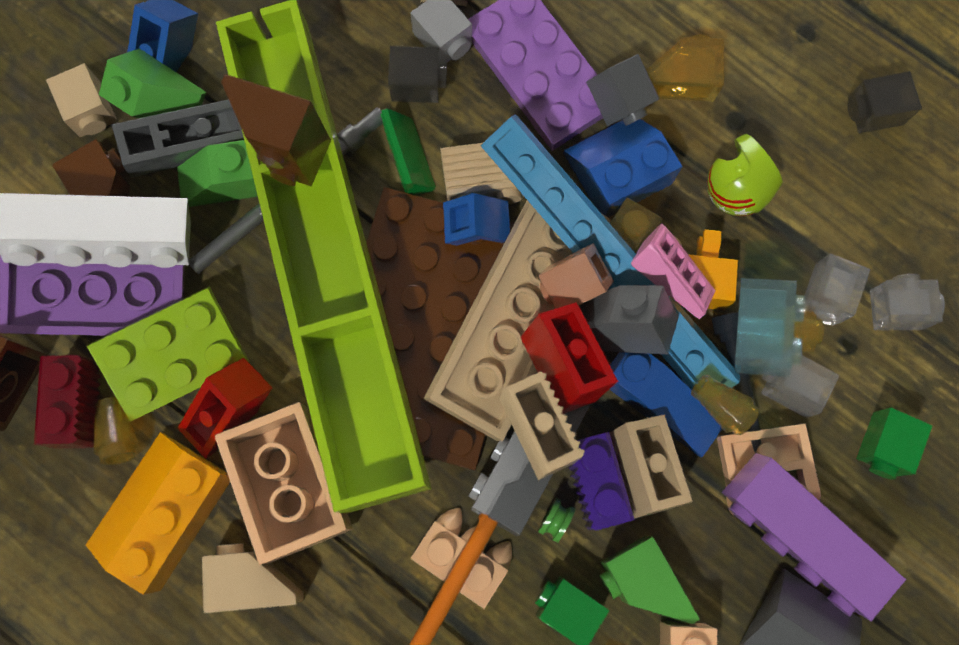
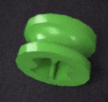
(556, 520)

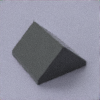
(800, 616)

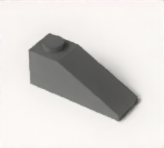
(174, 137)
(632, 319)

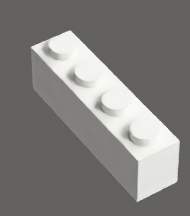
(94, 230)

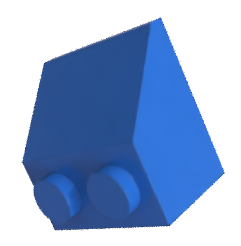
(623, 164)

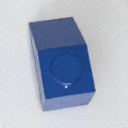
(163, 31)

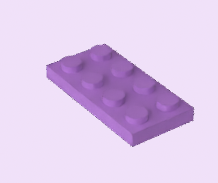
(537, 67)
(83, 297)

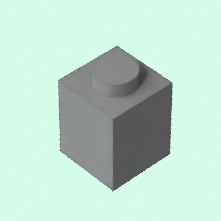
(443, 27)

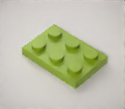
(167, 353)

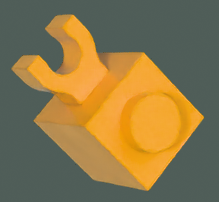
(718, 271)

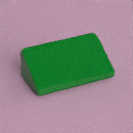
(407, 153)

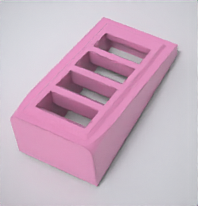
(670, 266)

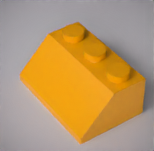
(157, 515)

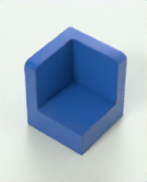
(475, 218)

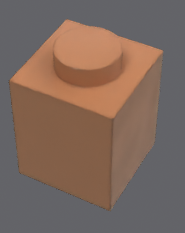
(575, 278)

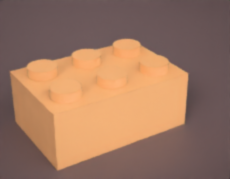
(280, 483)

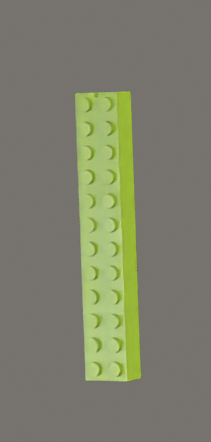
(329, 284)

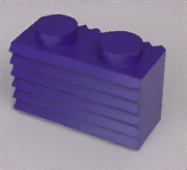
(600, 484)

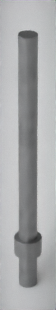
(350, 139)

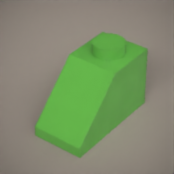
(146, 86)
(217, 175)
(646, 581)

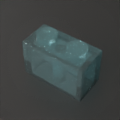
(767, 327)

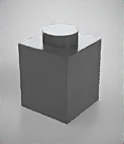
(623, 91)

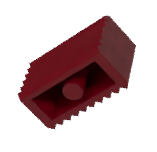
(66, 402)

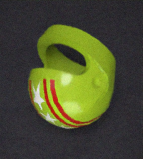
(746, 182)

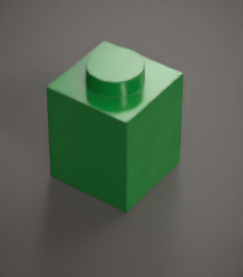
(894, 443)
(570, 611)

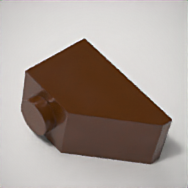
(93, 171)

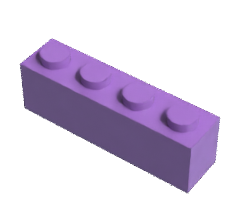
(813, 536)

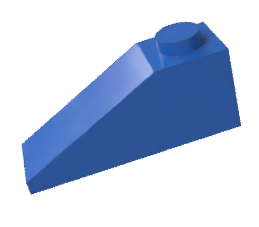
(658, 391)

